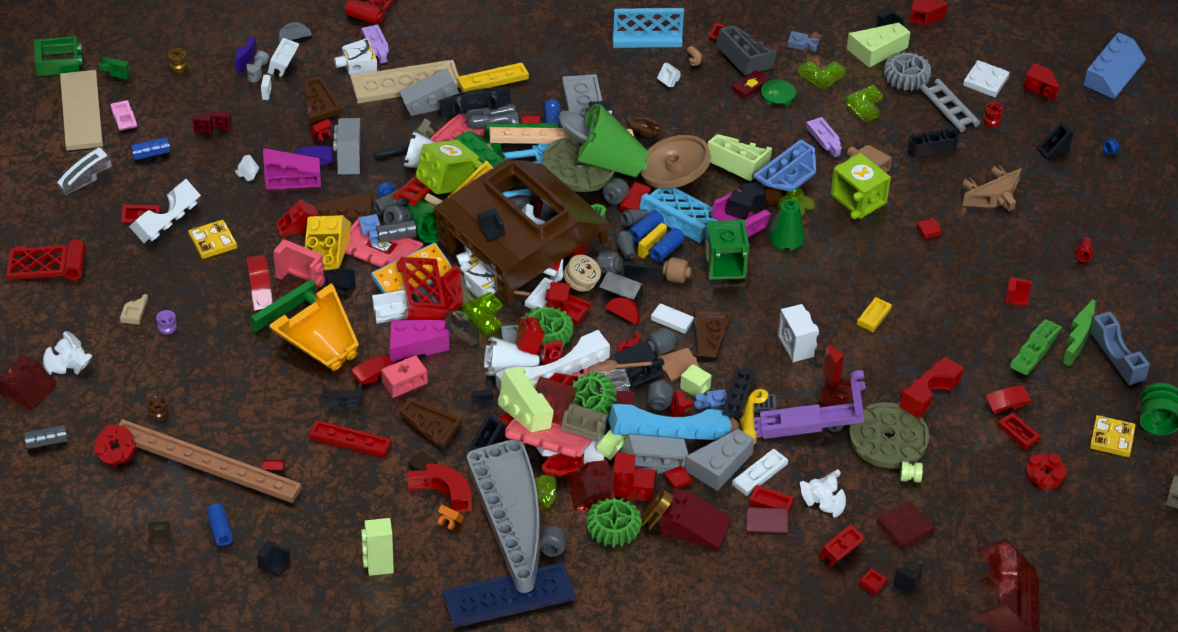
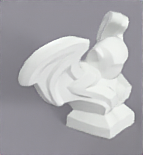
(70, 356)
(821, 492)

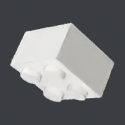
(797, 332)

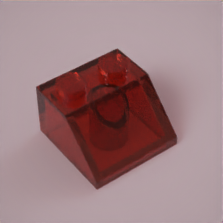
(26, 382)
(590, 484)

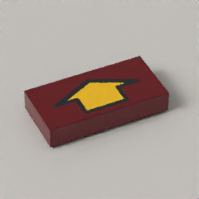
(750, 84)

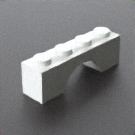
(180, 198)

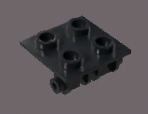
(636, 354)

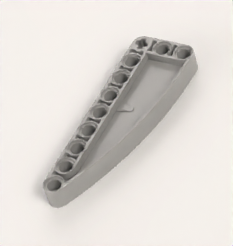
(510, 502)

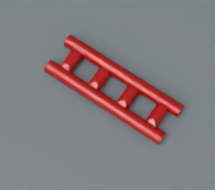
(410, 186)

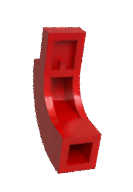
(259, 281)
(445, 480)

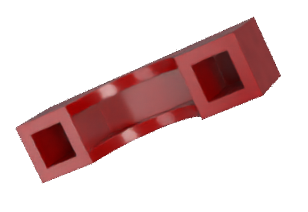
(942, 375)

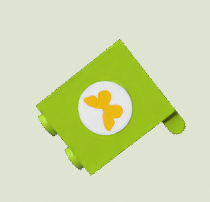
(446, 165)
(860, 185)

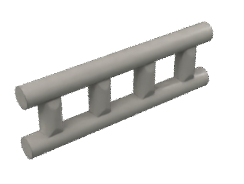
(949, 113)

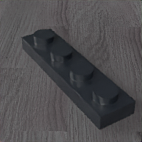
(738, 393)

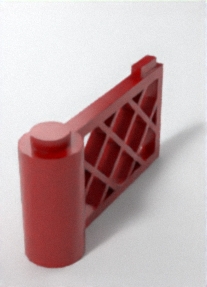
(367, 10)
(70, 261)
(426, 308)

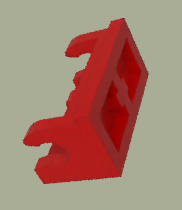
(841, 545)

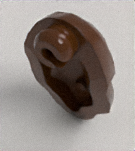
(644, 126)

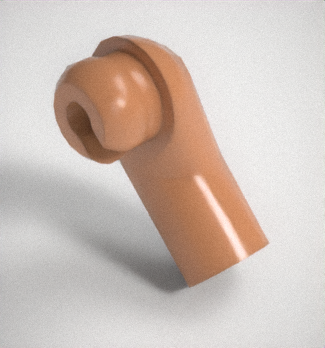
(696, 57)

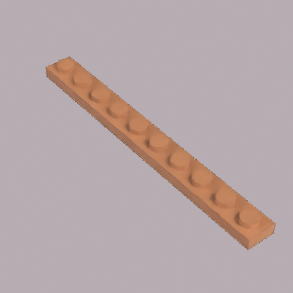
(213, 463)

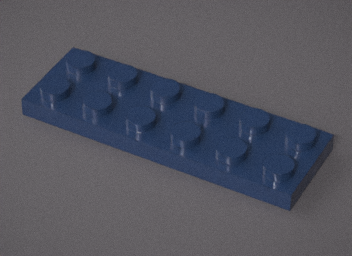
(500, 597)

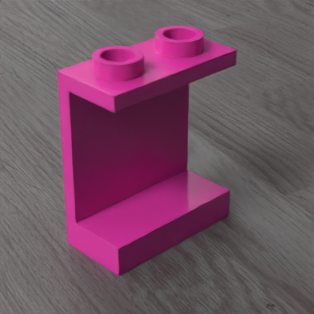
(753, 223)

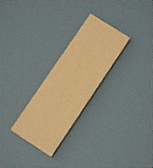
(388, 83)
(81, 110)

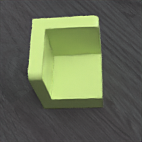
(695, 381)
(611, 444)

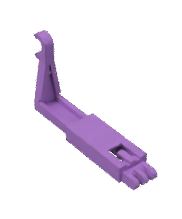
(812, 417)

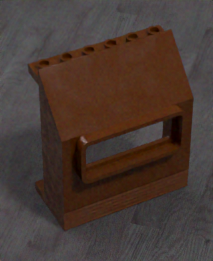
(526, 246)

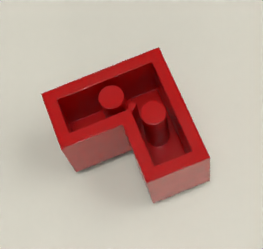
(632, 481)

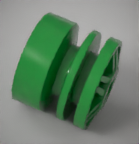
(1159, 409)

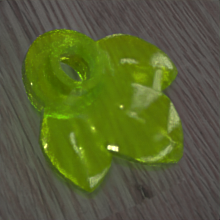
(803, 201)
(546, 492)

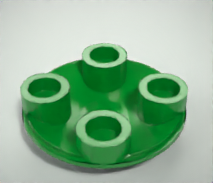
(778, 92)

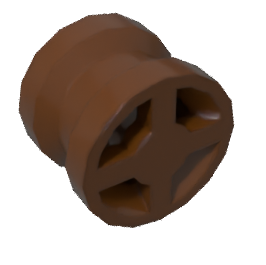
(157, 407)

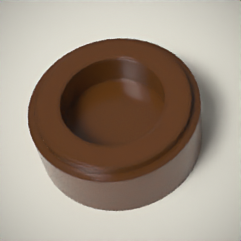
(772, 196)

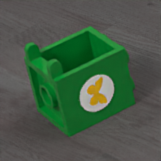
(726, 249)

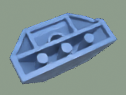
(789, 168)

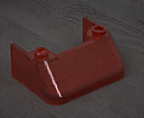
(1016, 589)

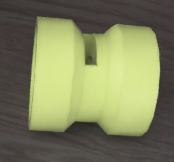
(910, 472)

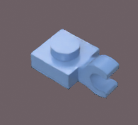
(368, 227)
(713, 400)

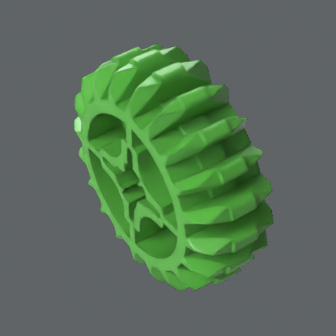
(554, 323)
(589, 393)
(626, 522)

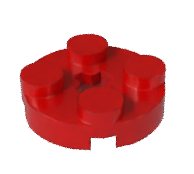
(117, 455)
(1053, 464)

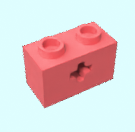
(404, 376)

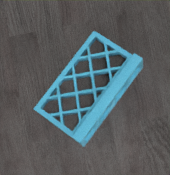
(647, 37)
(677, 218)

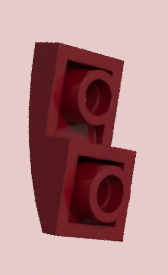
(214, 120)

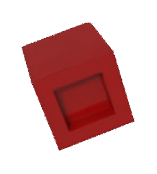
(1018, 291)

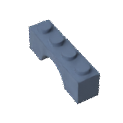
(1108, 335)

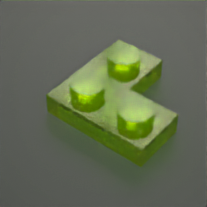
(823, 76)
(863, 102)
(482, 310)

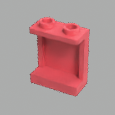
(299, 262)

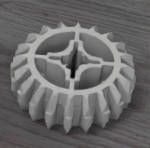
(907, 71)

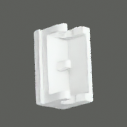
(282, 56)
(389, 306)

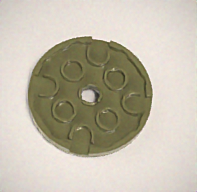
(561, 159)
(908, 440)

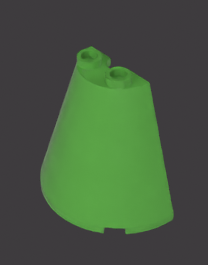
(611, 144)

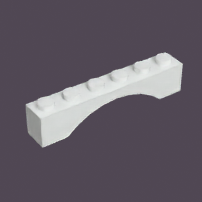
(589, 351)

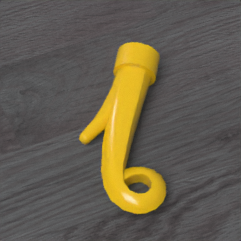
(747, 420)

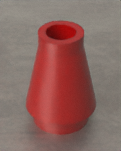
(1084, 250)

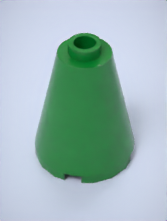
(424, 220)
(787, 226)

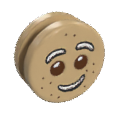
(582, 273)

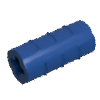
(552, 112)
(150, 148)
(645, 225)
(666, 244)
(219, 524)

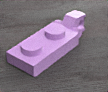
(376, 41)
(825, 136)

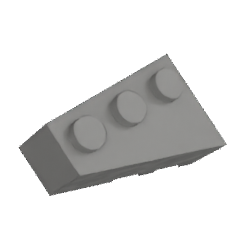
(425, 94)
(347, 144)
(656, 452)
(720, 459)

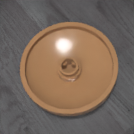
(676, 161)

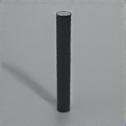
(392, 151)

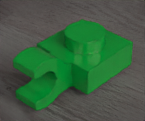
(117, 67)

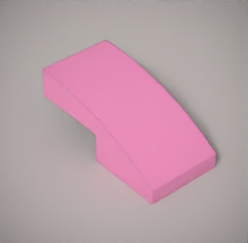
(123, 115)

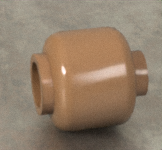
(677, 270)

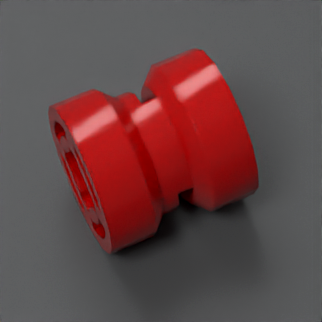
(993, 114)

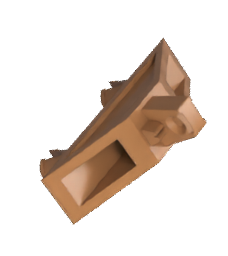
(994, 192)

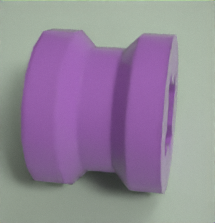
(166, 322)

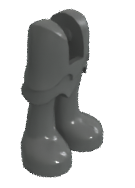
(502, 115)

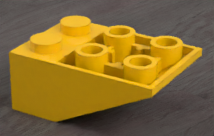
(328, 237)

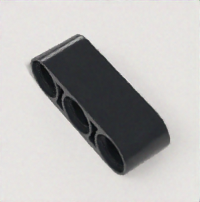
(933, 143)

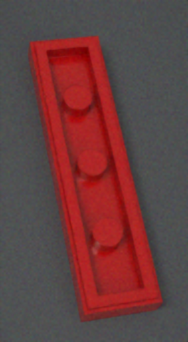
(350, 438)

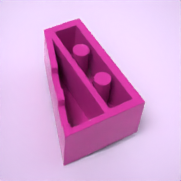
(290, 170)
(417, 338)

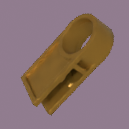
(657, 508)

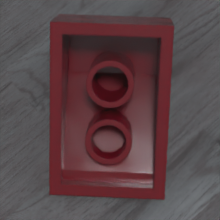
(694, 520)

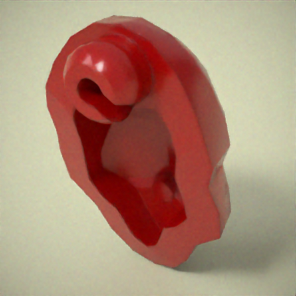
(561, 465)

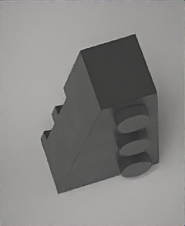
(743, 51)

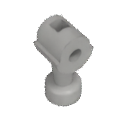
(254, 70)

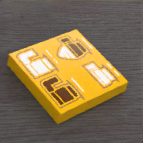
(212, 239)
(1112, 436)

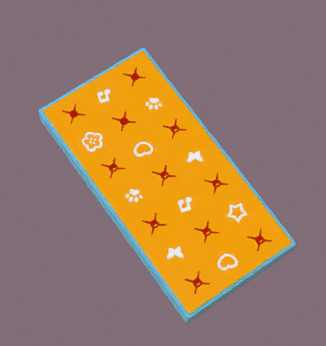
(390, 280)

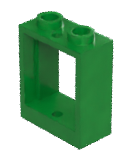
(57, 46)

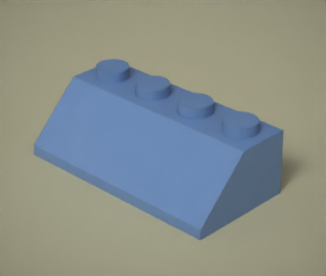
(1115, 66)

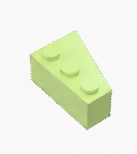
(878, 43)
(738, 157)
(523, 402)
(378, 546)

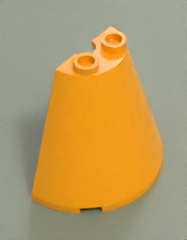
(320, 330)

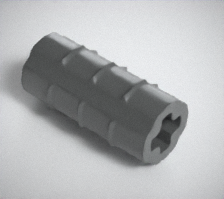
(387, 200)
(396, 231)
(45, 436)

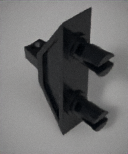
(474, 99)

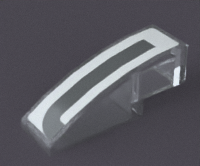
(84, 170)

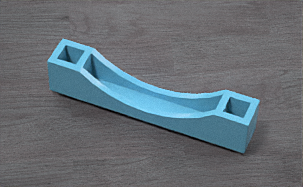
(631, 420)

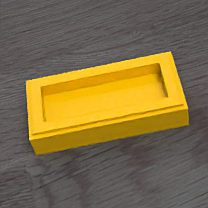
(652, 238)
(874, 314)

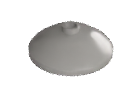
(574, 126)

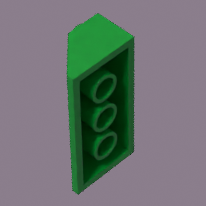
(483, 149)

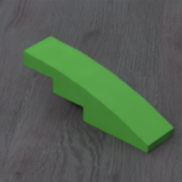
(1079, 332)
(1035, 347)

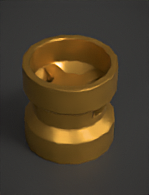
(177, 56)

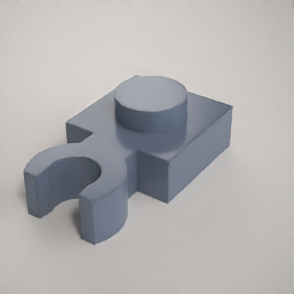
(801, 41)

